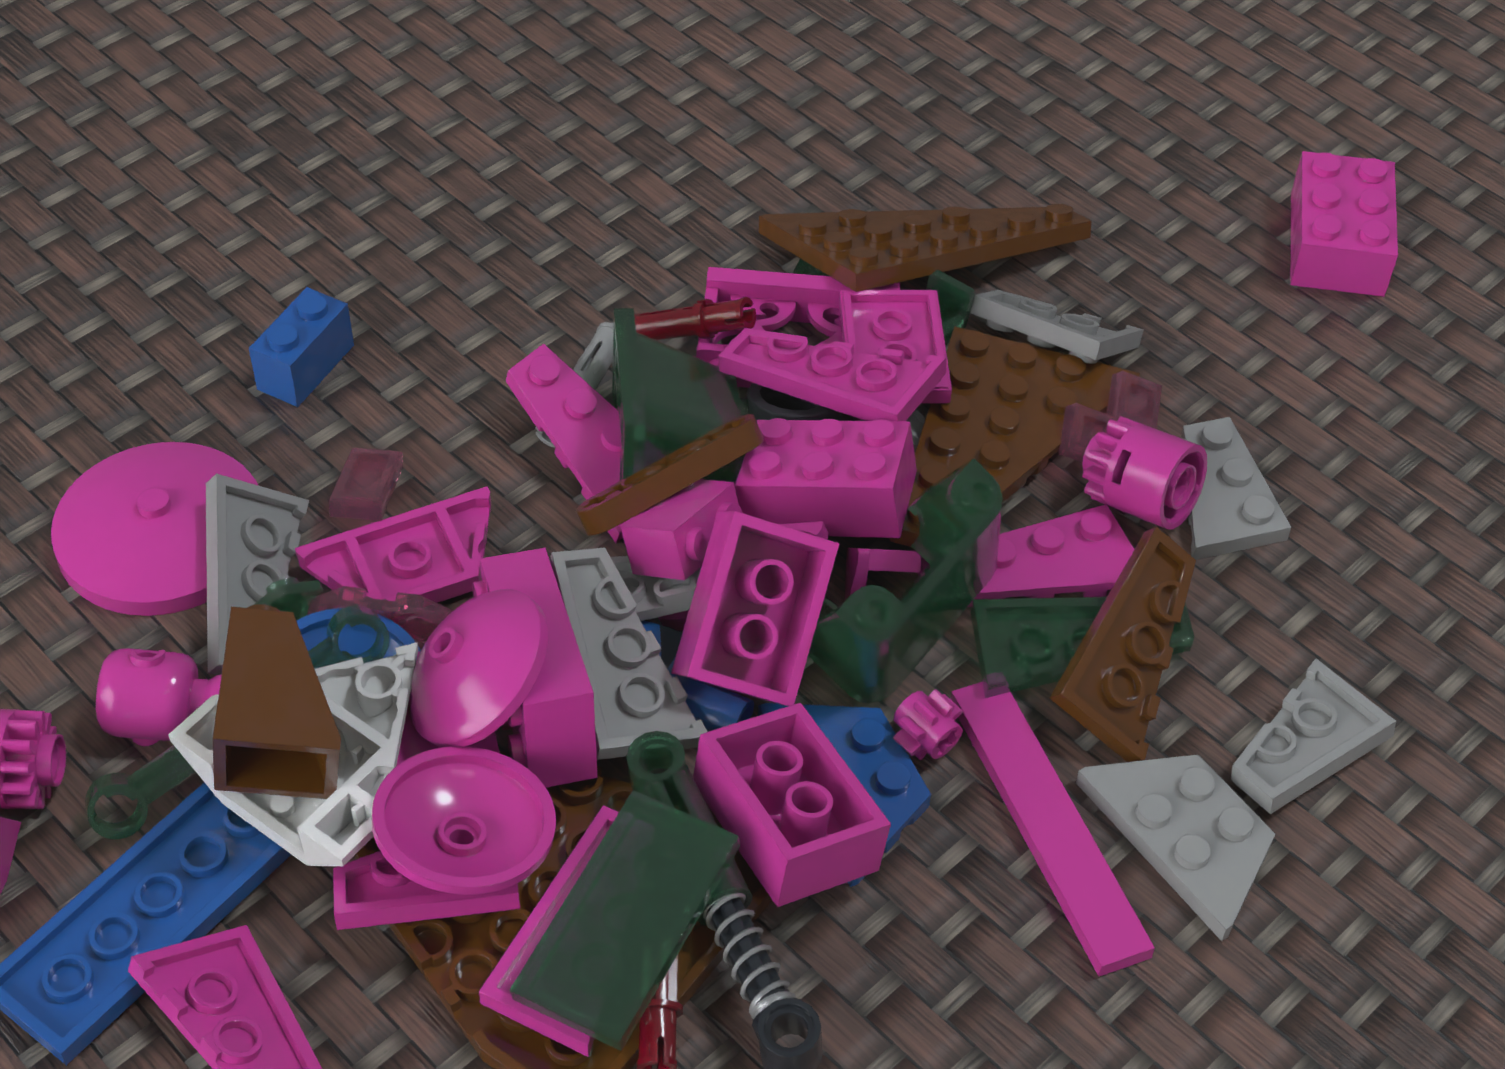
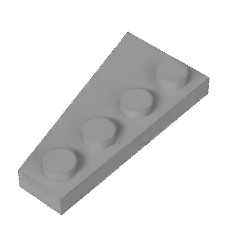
(247, 549)

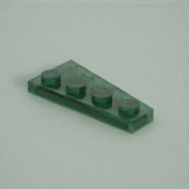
(1035, 638)

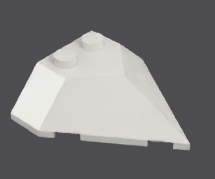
(370, 714)

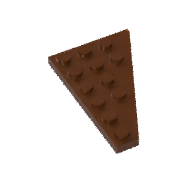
(898, 246)
(1002, 412)

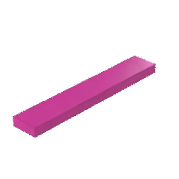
(1053, 831)

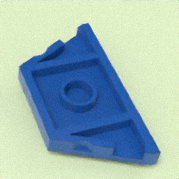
(879, 763)

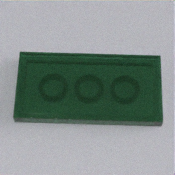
(625, 919)

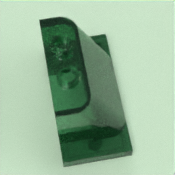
(666, 399)

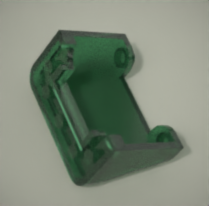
(880, 639)

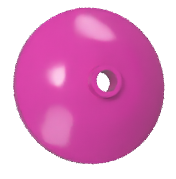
(477, 668)
(463, 820)

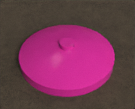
(137, 527)

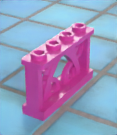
(777, 301)

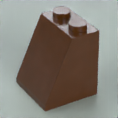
(271, 711)

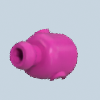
(149, 693)

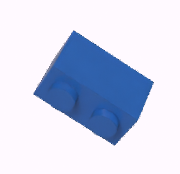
(301, 346)

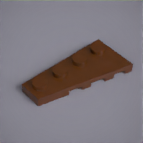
(1121, 658)

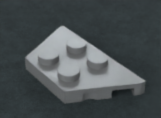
(1187, 829)

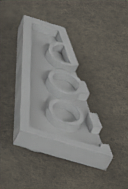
(621, 658)

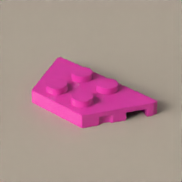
(417, 552)

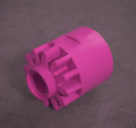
(1145, 472)
(29, 758)

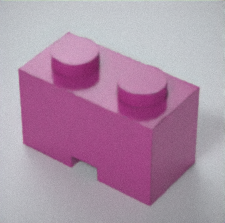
(676, 532)

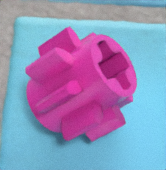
(927, 724)

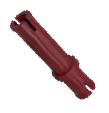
(701, 319)

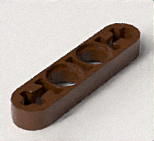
(669, 474)

